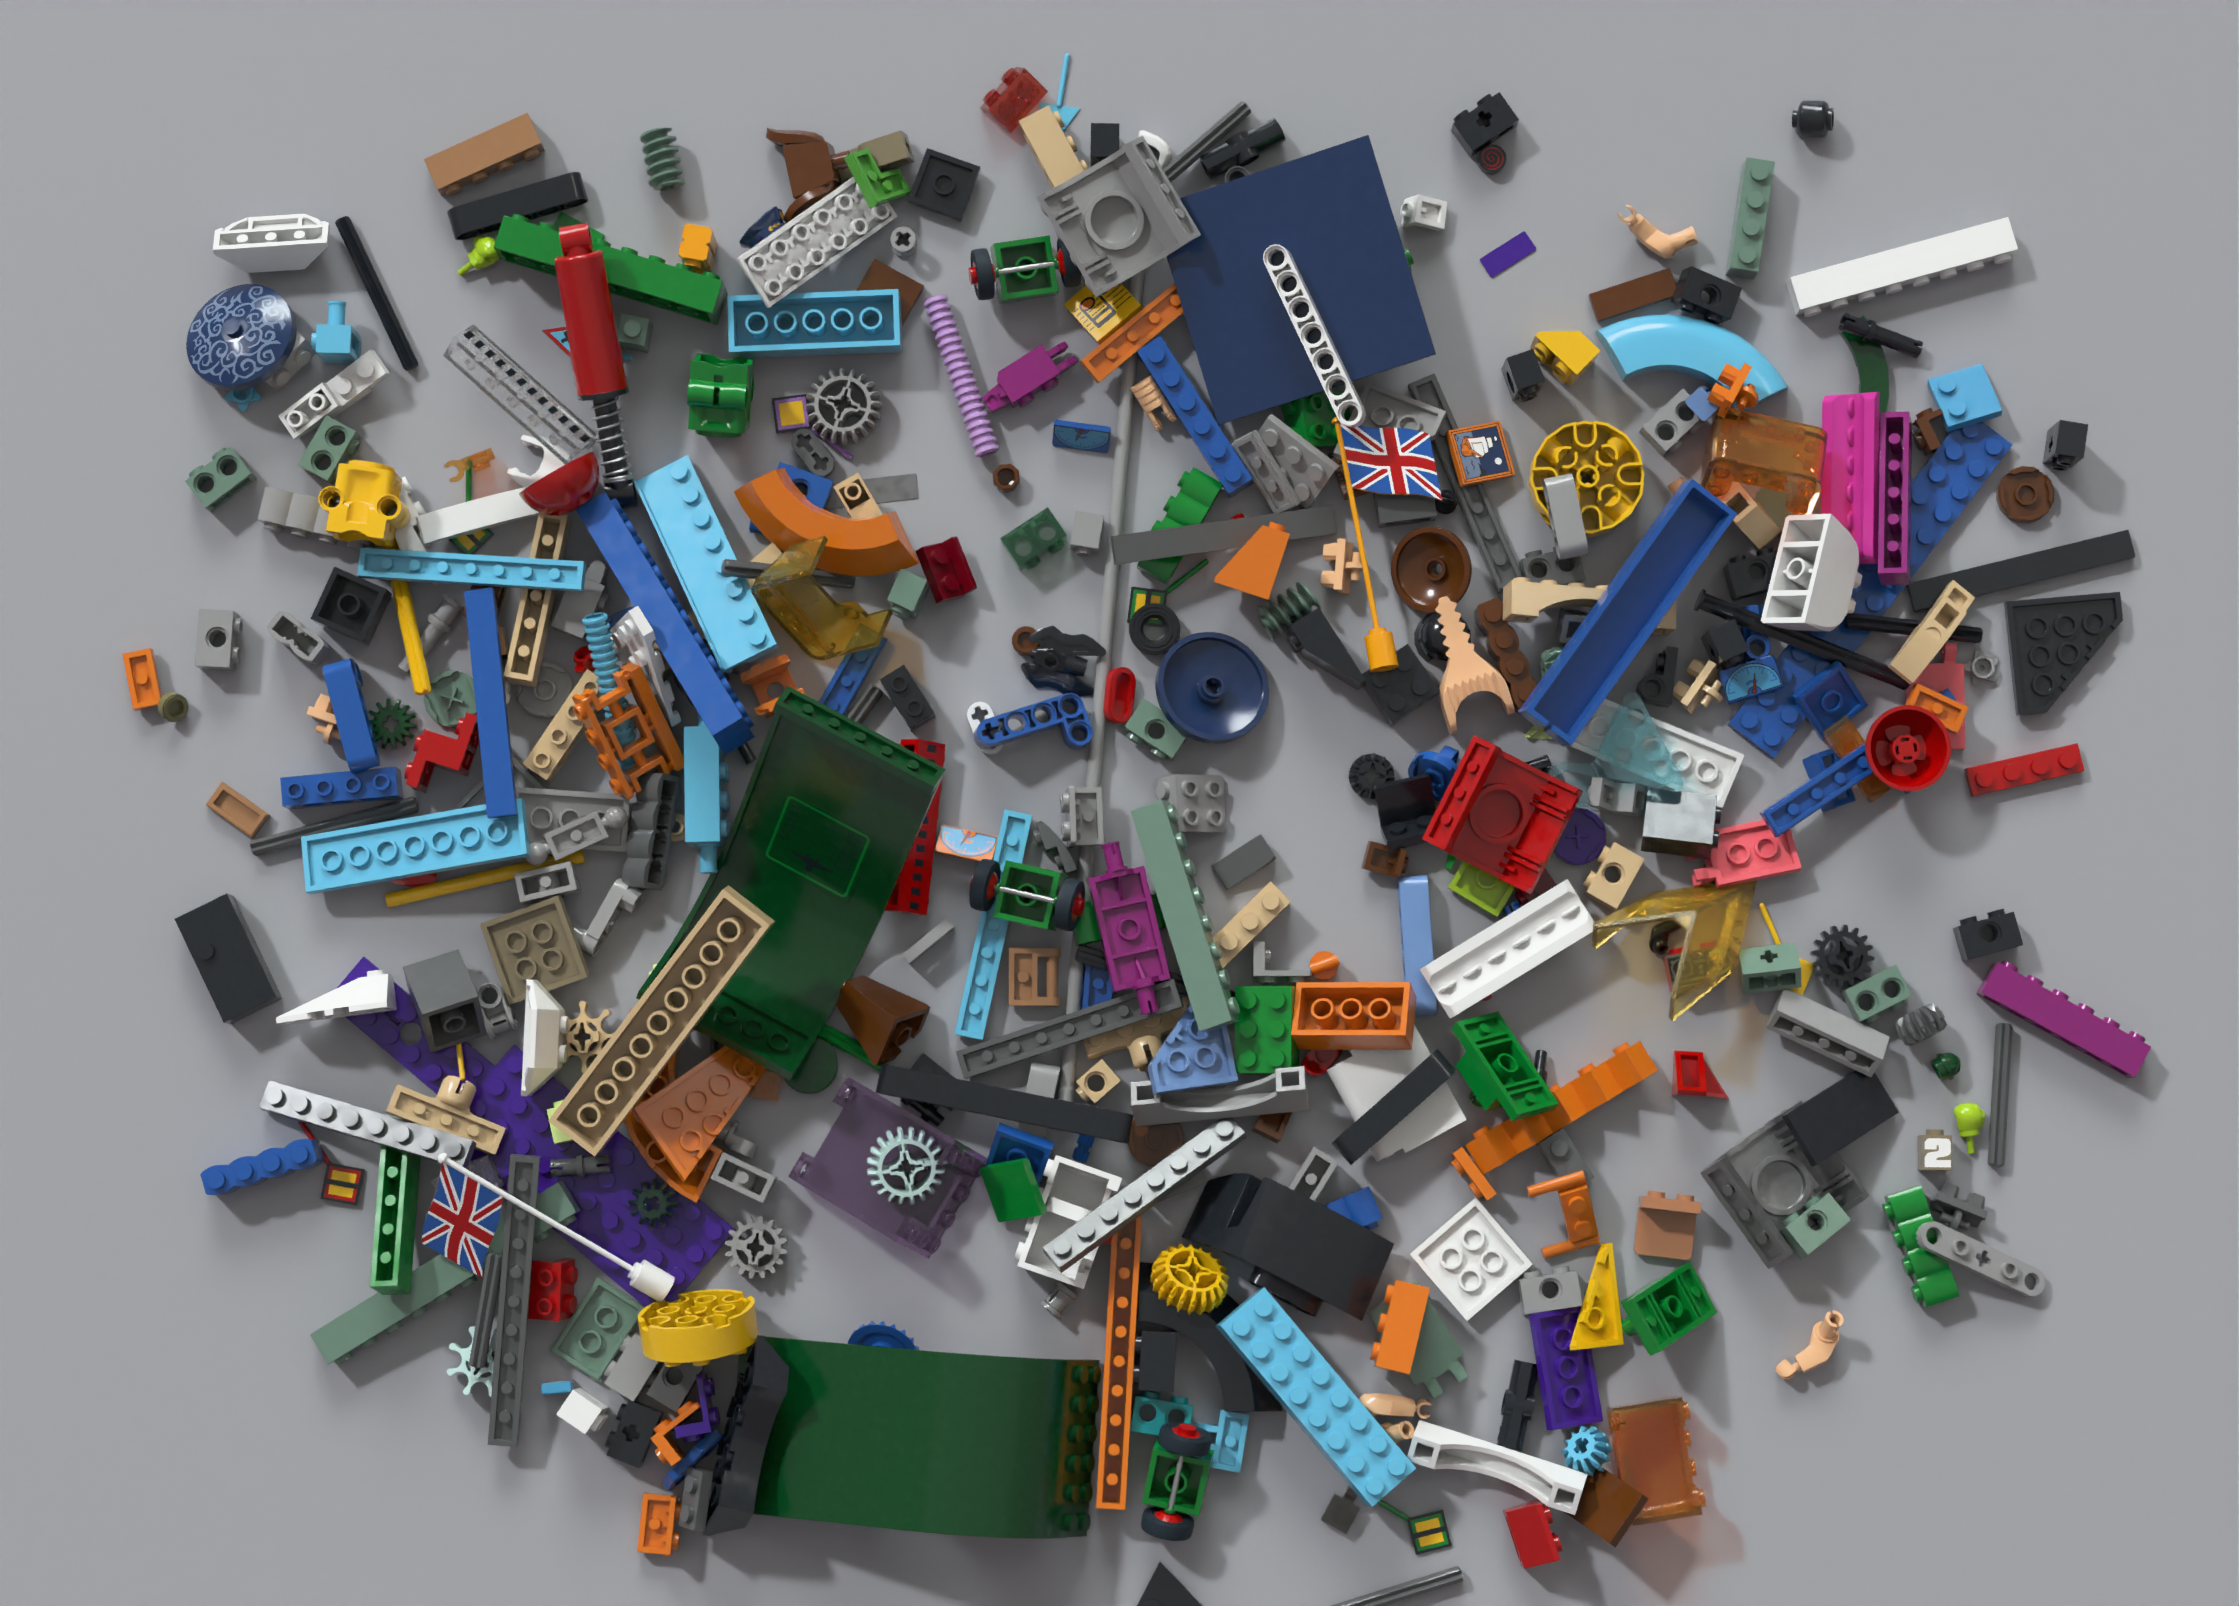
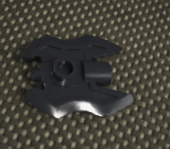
(1060, 659)

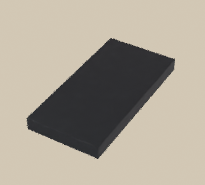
(1839, 1115)

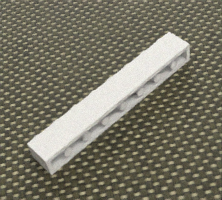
(1902, 266)

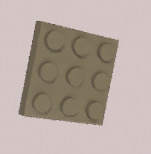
(535, 946)

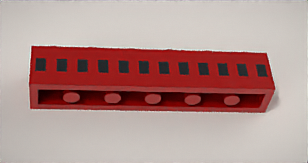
(913, 886)

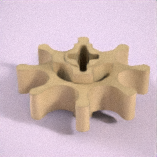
(599, 1036)

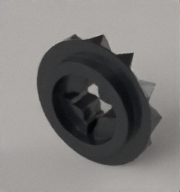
(1362, 765)

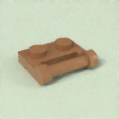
(1024, 976)

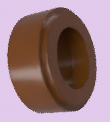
(1021, 641)

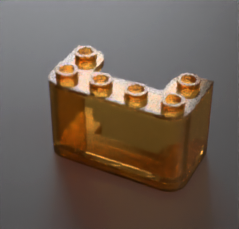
(1765, 455)
(1654, 1457)

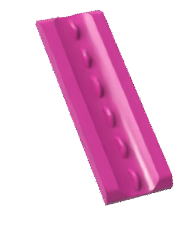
(1852, 467)

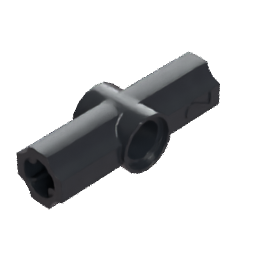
(1242, 148)
(1517, 1405)

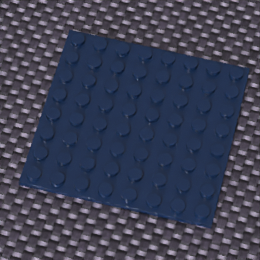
(1349, 252)

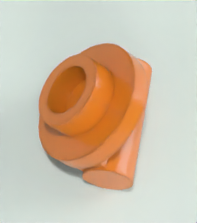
(1324, 965)

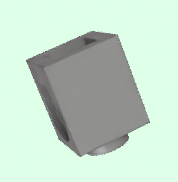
(1086, 533)

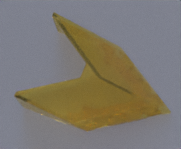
(1713, 938)

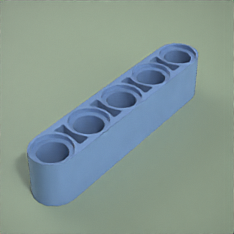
(1416, 939)

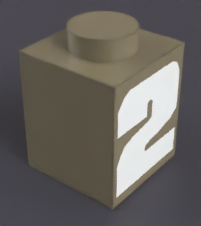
(1935, 1151)

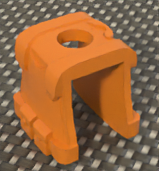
(762, 676)

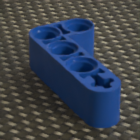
(1032, 726)
(356, 734)

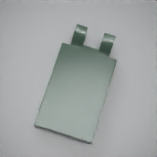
(1434, 1351)

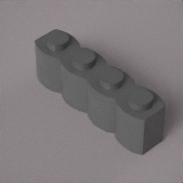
(650, 834)

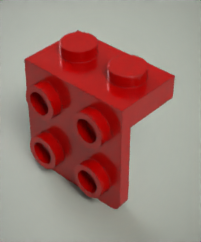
(553, 1290)

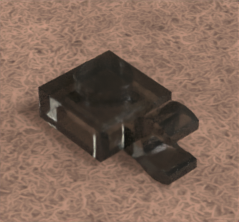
(1341, 1511)

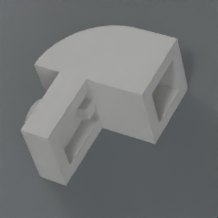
(1617, 798)

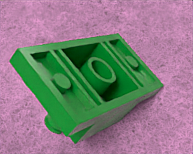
(1500, 1069)
(1667, 1308)

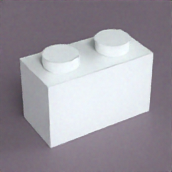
(583, 1411)

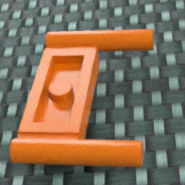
(1576, 1211)

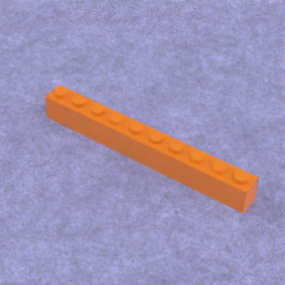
(1119, 1367)

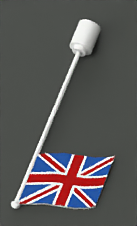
(468, 1214)

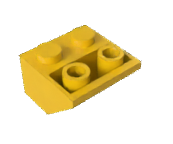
(1565, 352)

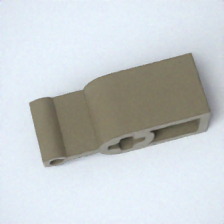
(888, 152)

